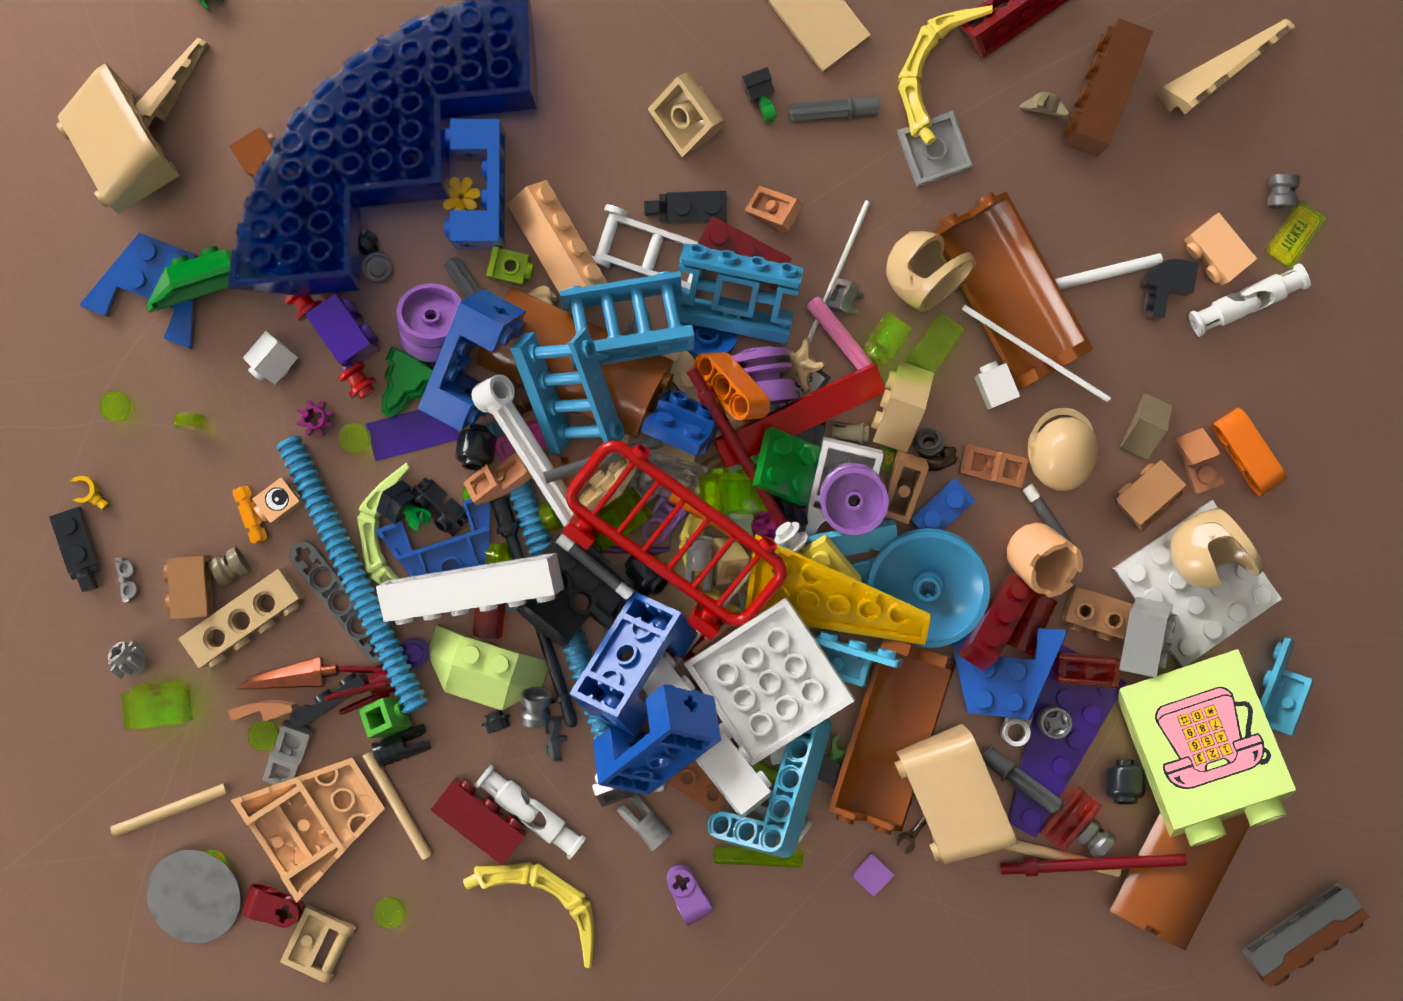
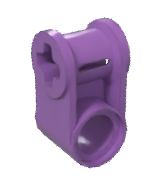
(660, 512)
(689, 898)

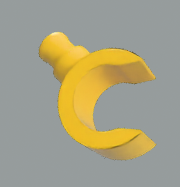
(93, 496)

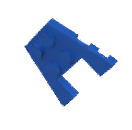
(139, 272)
(450, 554)
(1010, 684)

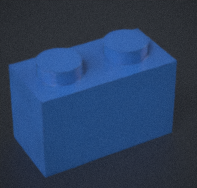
(943, 507)

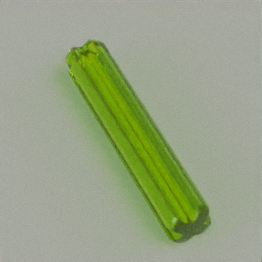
(745, 856)

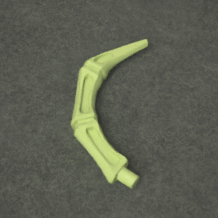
(368, 522)

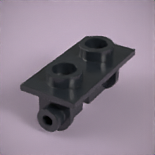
(446, 517)

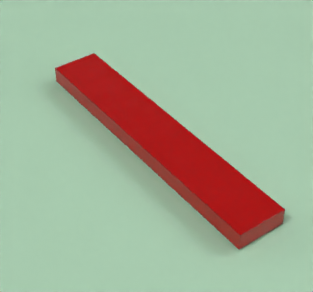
(807, 411)

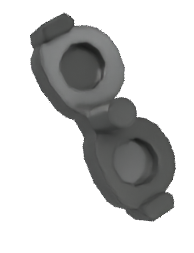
(551, 745)

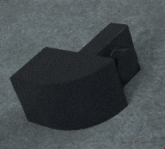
(1172, 277)

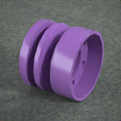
(764, 369)

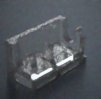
(681, 470)

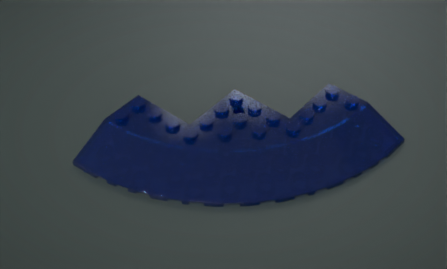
(378, 141)

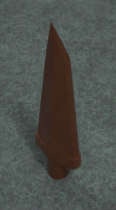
(303, 674)

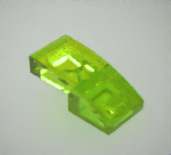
(935, 343)

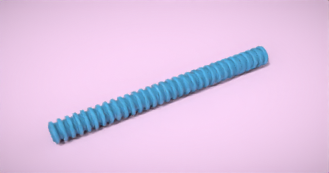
(538, 541)
(350, 570)

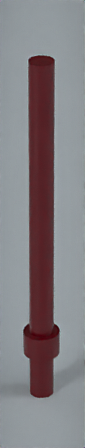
(707, 396)
(1032, 867)

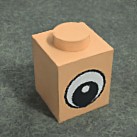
(277, 501)

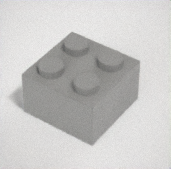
(1146, 637)

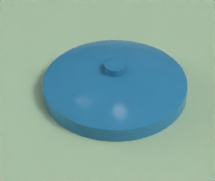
(938, 576)

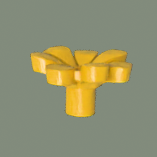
(461, 190)

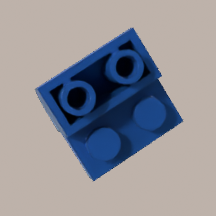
(681, 423)

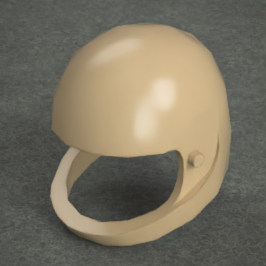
(921, 273)
(1064, 450)
(1209, 542)

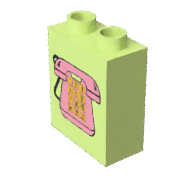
(1206, 747)

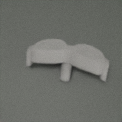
(126, 570)

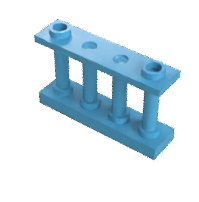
(644, 343)
(544, 398)

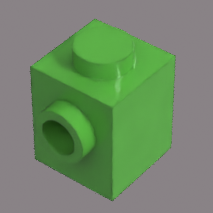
(384, 718)

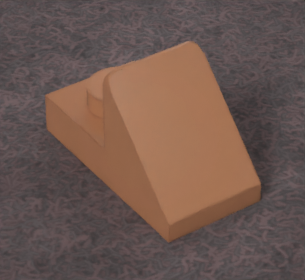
(774, 209)
(1199, 460)

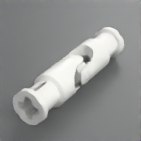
(1246, 301)
(517, 802)

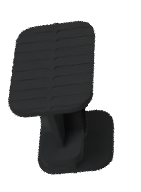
(560, 617)

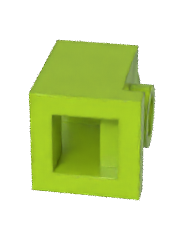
(497, 267)

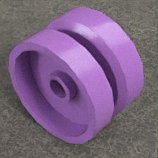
(425, 319)
(869, 508)

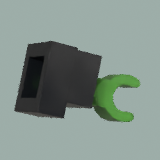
(830, 764)

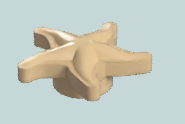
(802, 365)

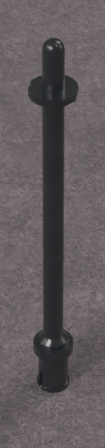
(508, 529)

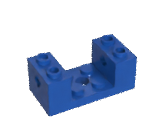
(479, 142)
(480, 321)
(612, 687)
(681, 730)

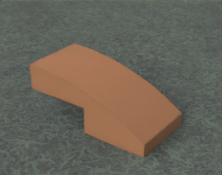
(993, 466)
(491, 483)
(269, 709)

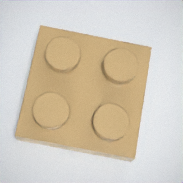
(602, 482)

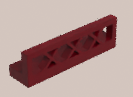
(1006, 22)

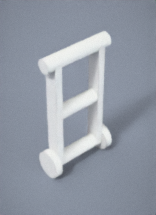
(619, 215)

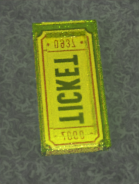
(1295, 234)

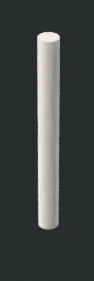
(1109, 271)

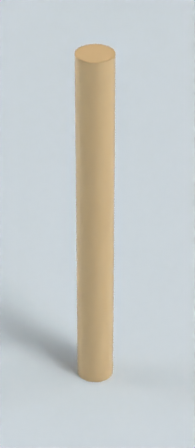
(397, 806)
(169, 810)
(1052, 854)

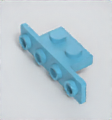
(852, 658)
(1284, 692)

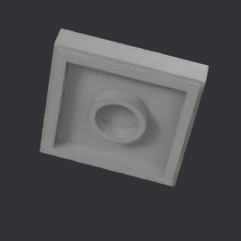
(942, 158)

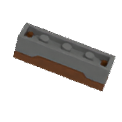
(1305, 934)

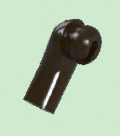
(947, 459)

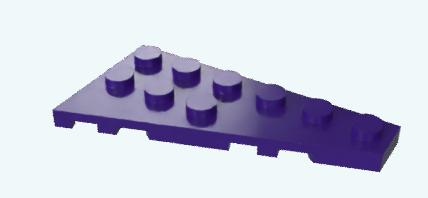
(1055, 760)

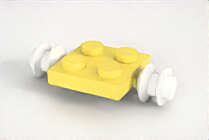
(820, 550)

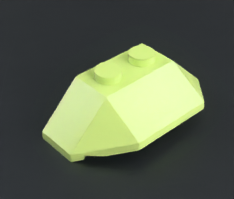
(483, 669)

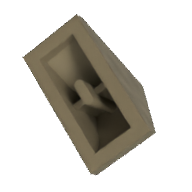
(1147, 427)

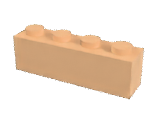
(554, 237)

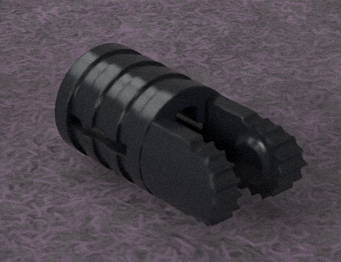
(395, 747)

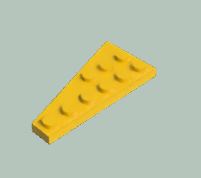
(837, 601)

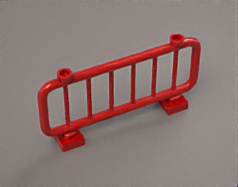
(707, 613)

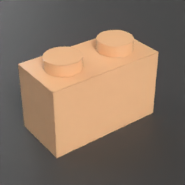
(1219, 249)

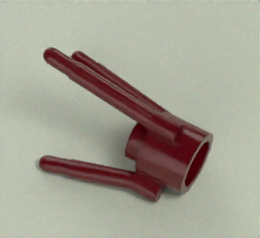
(377, 684)

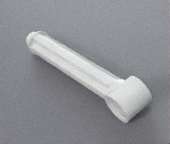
(496, 397)

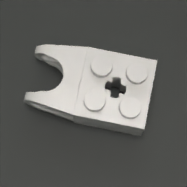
(833, 454)

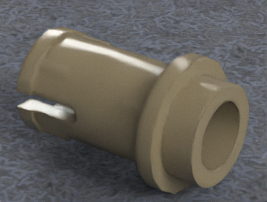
(850, 432)

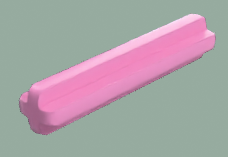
(838, 333)

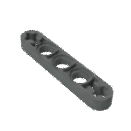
(329, 592)

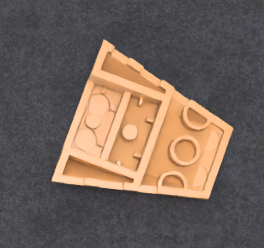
(310, 820)

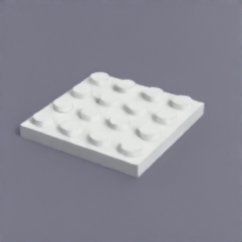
(1202, 613)
(770, 680)

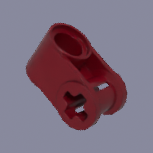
(267, 906)

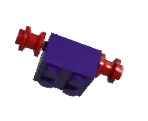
(344, 335)

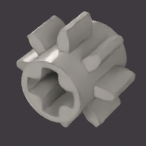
(126, 659)

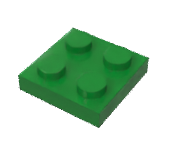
(786, 466)

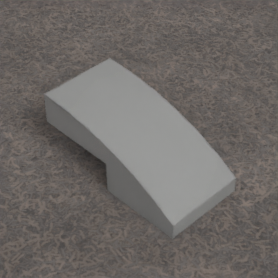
(287, 754)

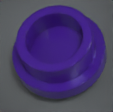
(416, 651)

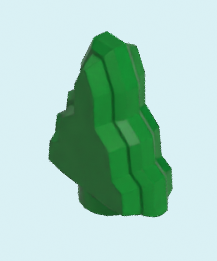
(405, 381)

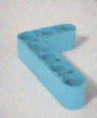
(782, 797)

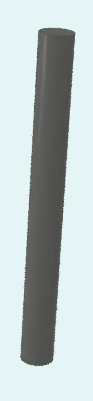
(575, 467)

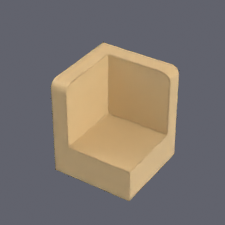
(730, 564)

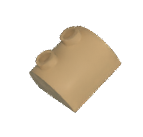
(686, 114)

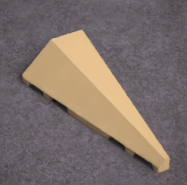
(1202, 81)
(164, 93)

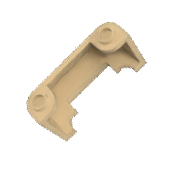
(114, 141)
(956, 795)

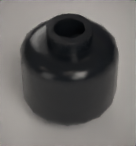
(475, 447)
(646, 580)
(1125, 782)

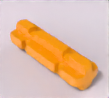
(248, 515)

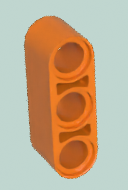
(734, 387)
(1249, 452)

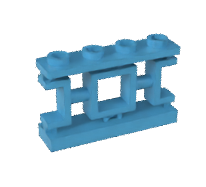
(733, 314)

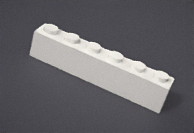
(470, 588)
(723, 762)

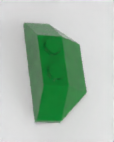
(191, 278)

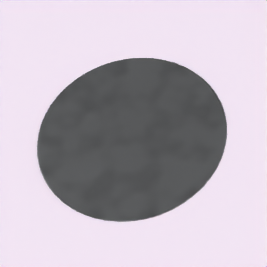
(193, 896)

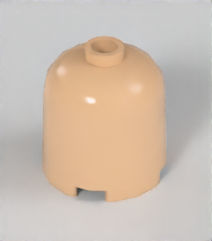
(1044, 559)

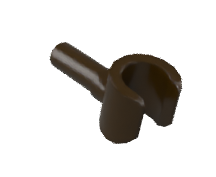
(912, 834)

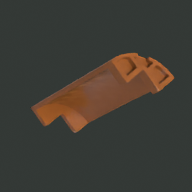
(1013, 288)
(631, 383)
(895, 713)
(1175, 898)

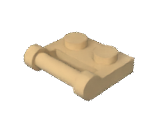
(308, 940)

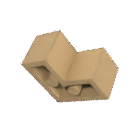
(903, 406)

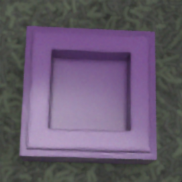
(872, 874)

